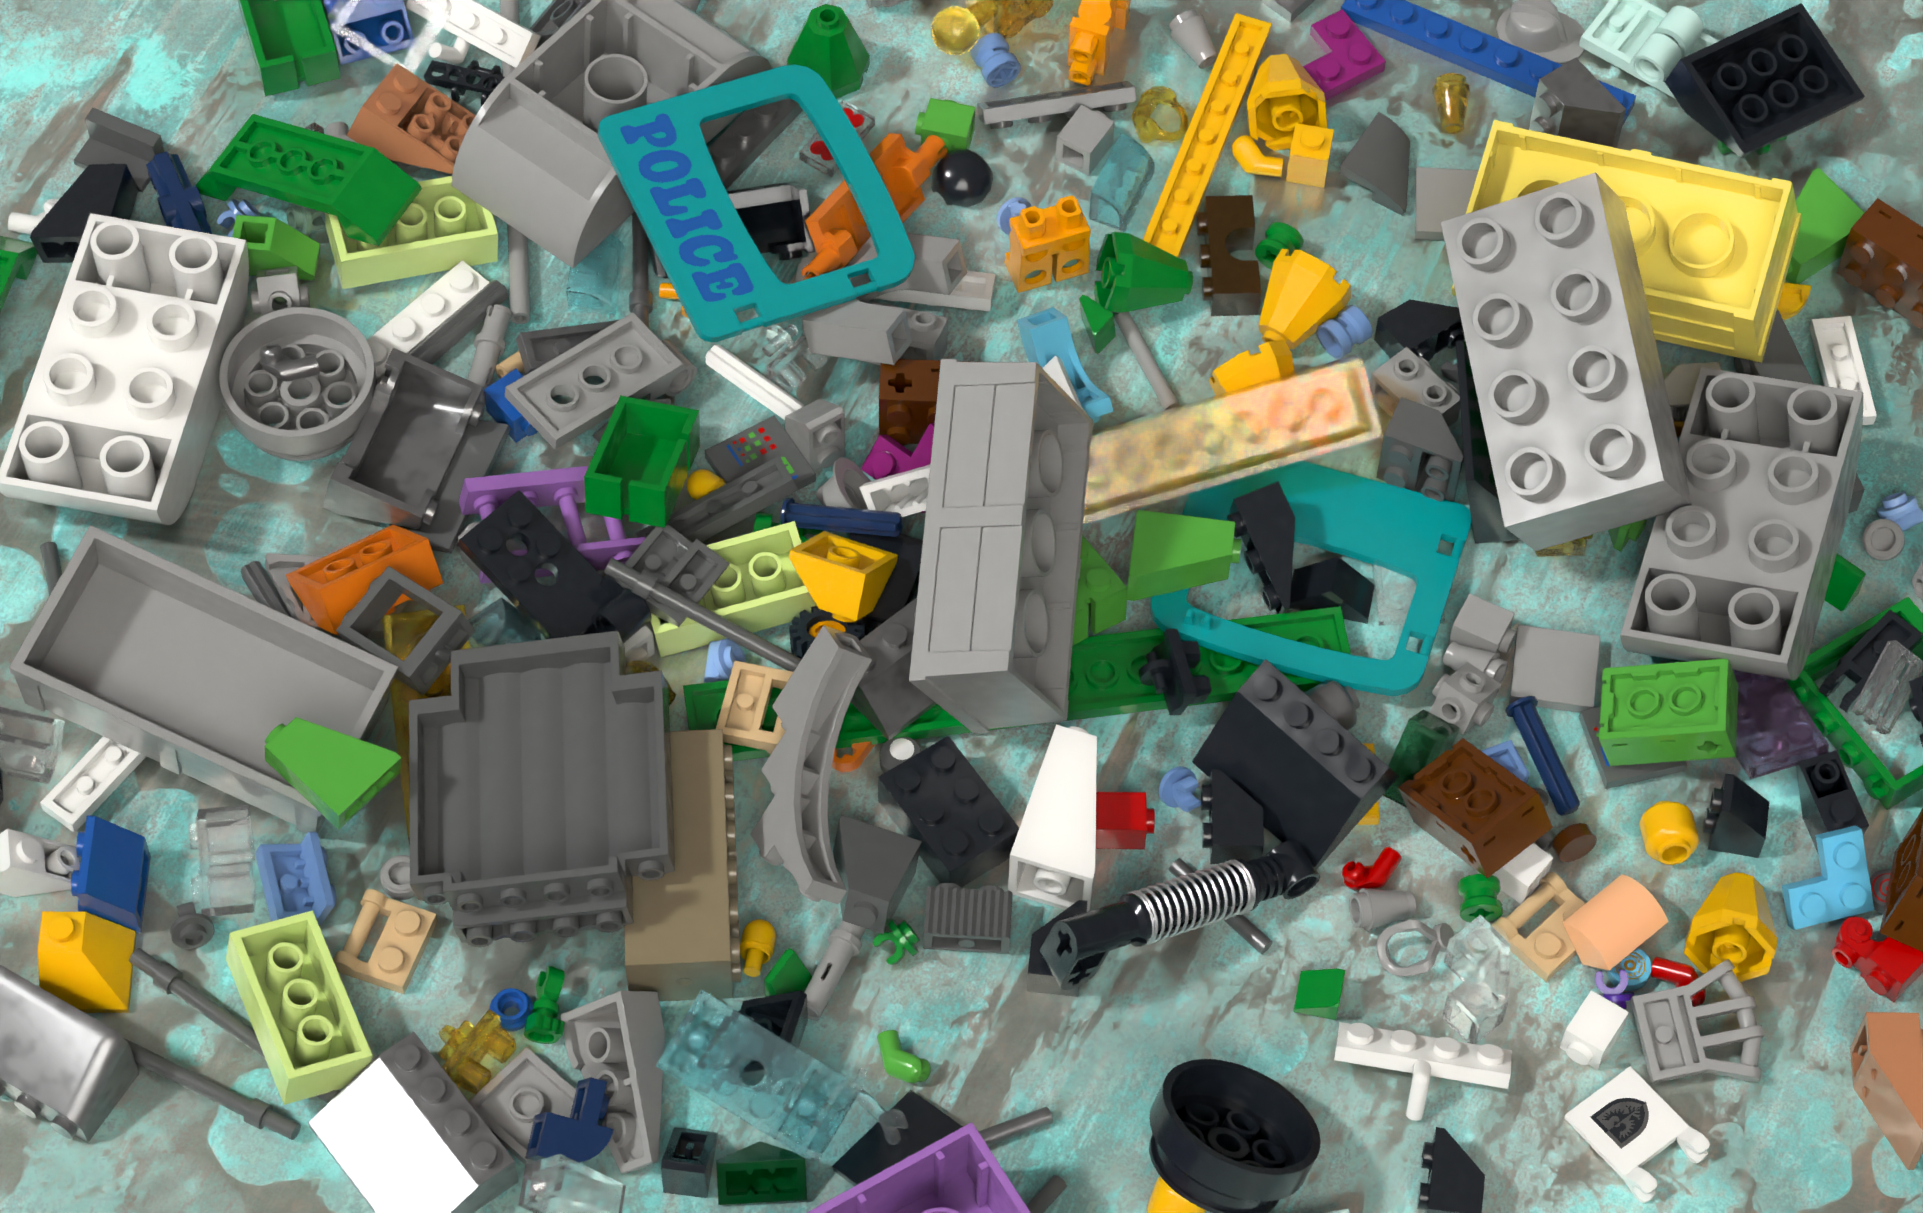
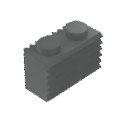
(968, 919)

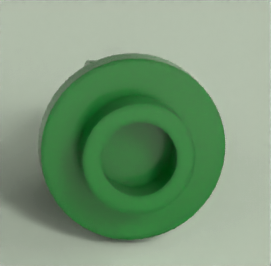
(903, 938)

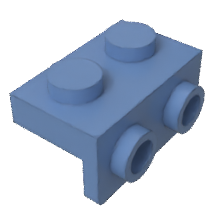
(296, 878)

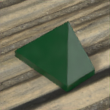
(761, 1175)

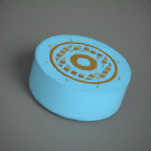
(1638, 969)

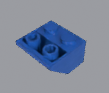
(377, 21)
(111, 873)

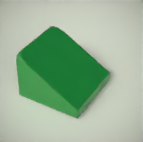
(1098, 323)
(1844, 583)
(787, 975)
(1319, 992)

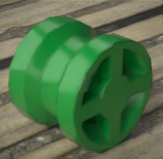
(1278, 237)
(1480, 898)

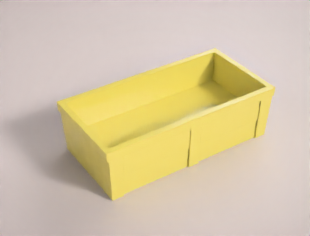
(1703, 236)

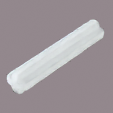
(751, 381)

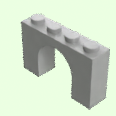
(881, 331)

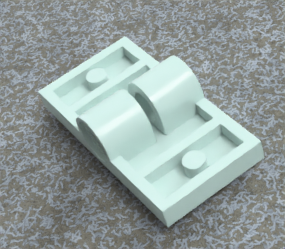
(1645, 39)

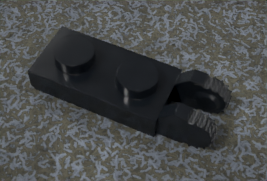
(1863, 656)

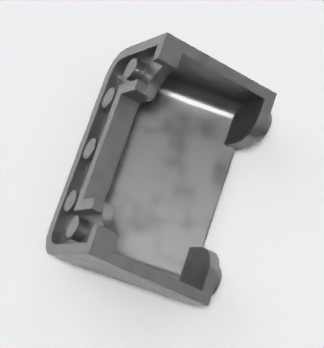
(404, 444)

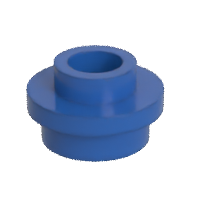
(512, 998)

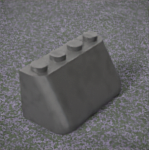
(59, 1059)

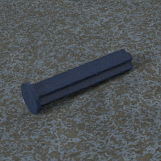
(841, 519)
(1544, 754)

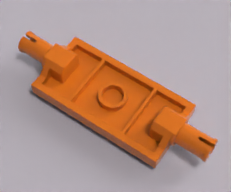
(838, 224)

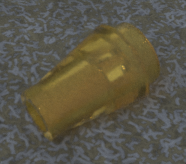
(1451, 100)

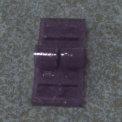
(1772, 726)

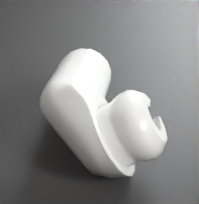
(26, 223)

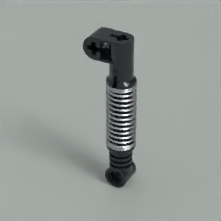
(1082, 942)

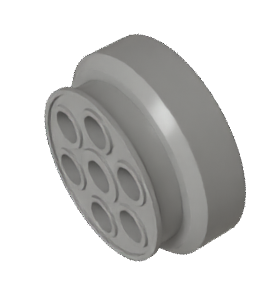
(310, 425)

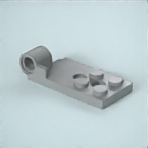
(623, 355)

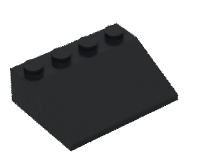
(1764, 82)
(1479, 476)
(1295, 763)

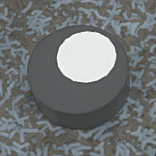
(897, 751)

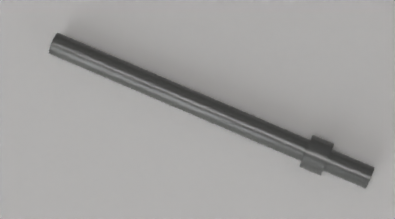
(645, 585)
(171, 981)
(254, 1111)

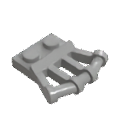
(1672, 1036)

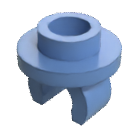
(228, 217)
(1178, 789)

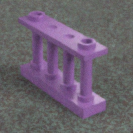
(549, 488)

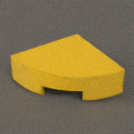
(1793, 299)

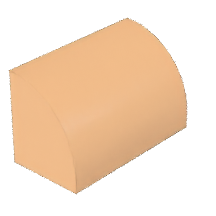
(1614, 923)

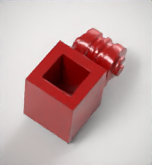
(1885, 965)

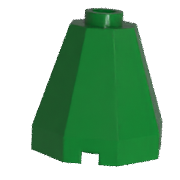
(831, 49)
(1138, 275)

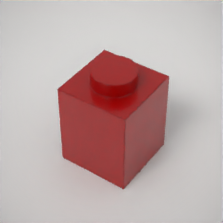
(1123, 820)

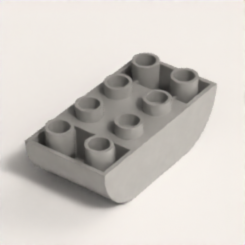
(536, 138)
(1758, 545)

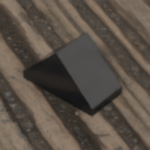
(1332, 585)
(688, 1162)

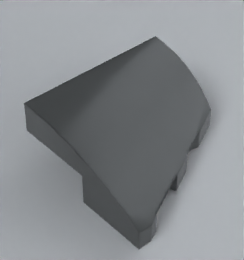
(1381, 163)

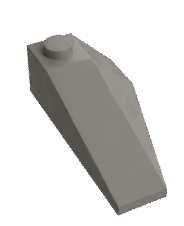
(621, 1044)

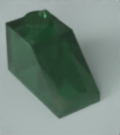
(1419, 745)

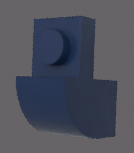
(574, 1136)

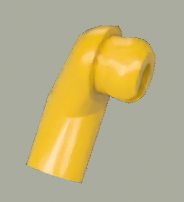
(1253, 161)

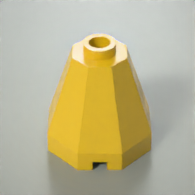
(1280, 99)
(1300, 298)
(1254, 368)
(1733, 926)

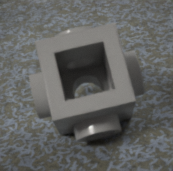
(278, 283)
(1465, 698)

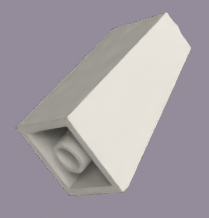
(1057, 834)

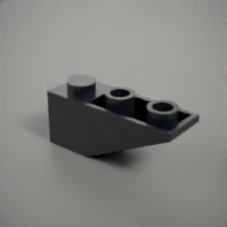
(1267, 530)

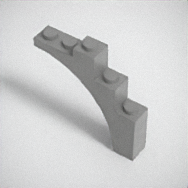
(799, 769)

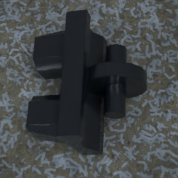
(1170, 672)

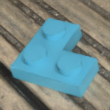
(1840, 890)

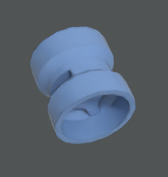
(997, 63)
(1346, 330)

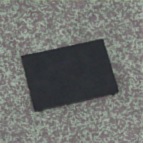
(874, 1154)

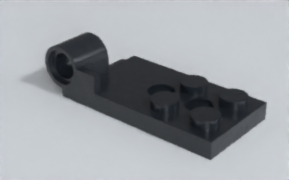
(580, 598)

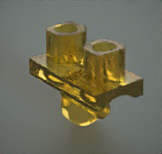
(469, 1045)

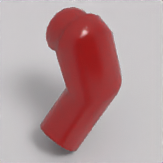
(1373, 876)
(1677, 973)

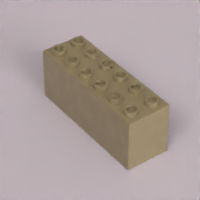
(689, 918)

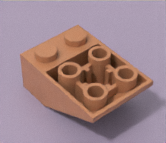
(412, 122)
(1890, 1078)

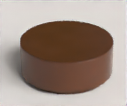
(1574, 842)

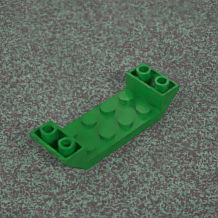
(316, 173)

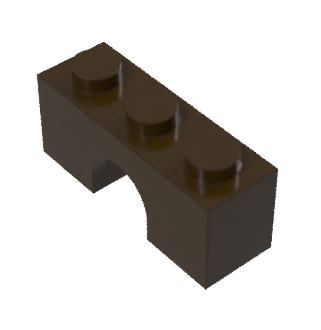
(1231, 283)

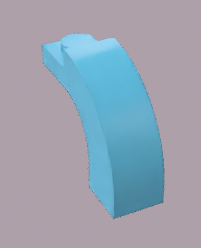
(1049, 335)

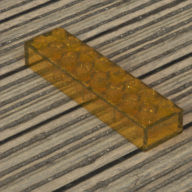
(1229, 437)

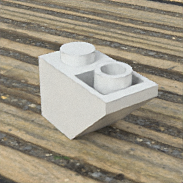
(34, 864)

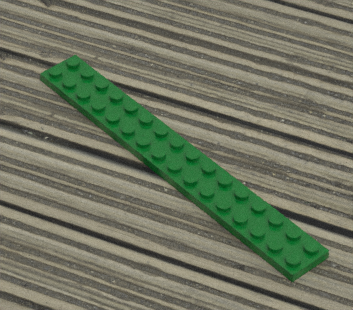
(1100, 682)

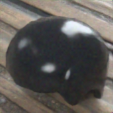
(962, 178)

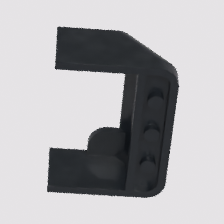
(773, 219)

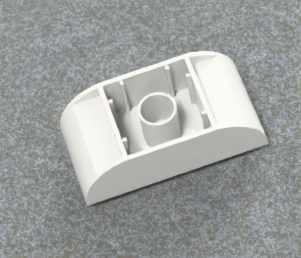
(130, 372)

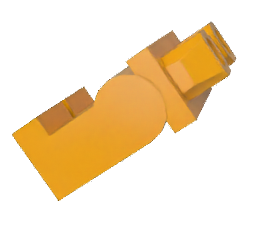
(1091, 37)
(1046, 242)

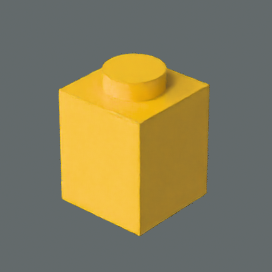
(1309, 155)

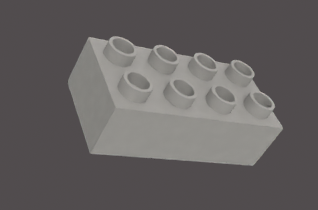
(1565, 363)

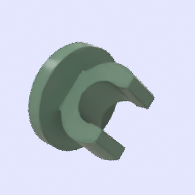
(305, 219)

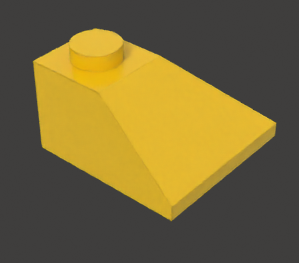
(842, 574)
(86, 961)

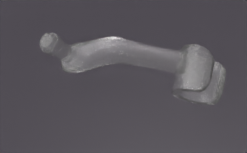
(889, 1120)

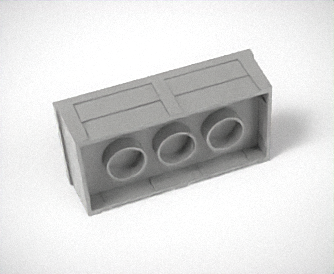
(1001, 546)
(191, 671)

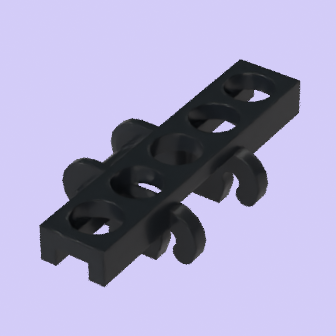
(465, 78)

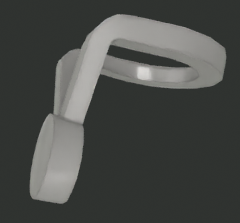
(1439, 935)

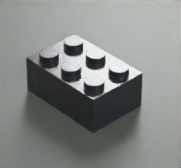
(949, 810)

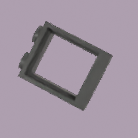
(434, 649)

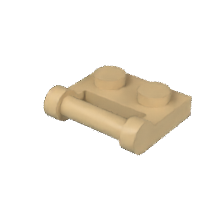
(747, 704)
(1549, 944)
(397, 947)

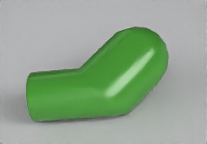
(901, 1063)

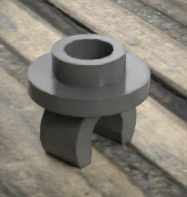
(191, 928)

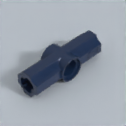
(176, 197)

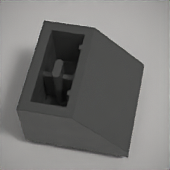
(1420, 452)

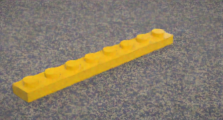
(1207, 134)

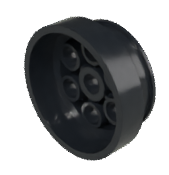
(1230, 1137)

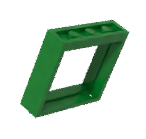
(1832, 725)

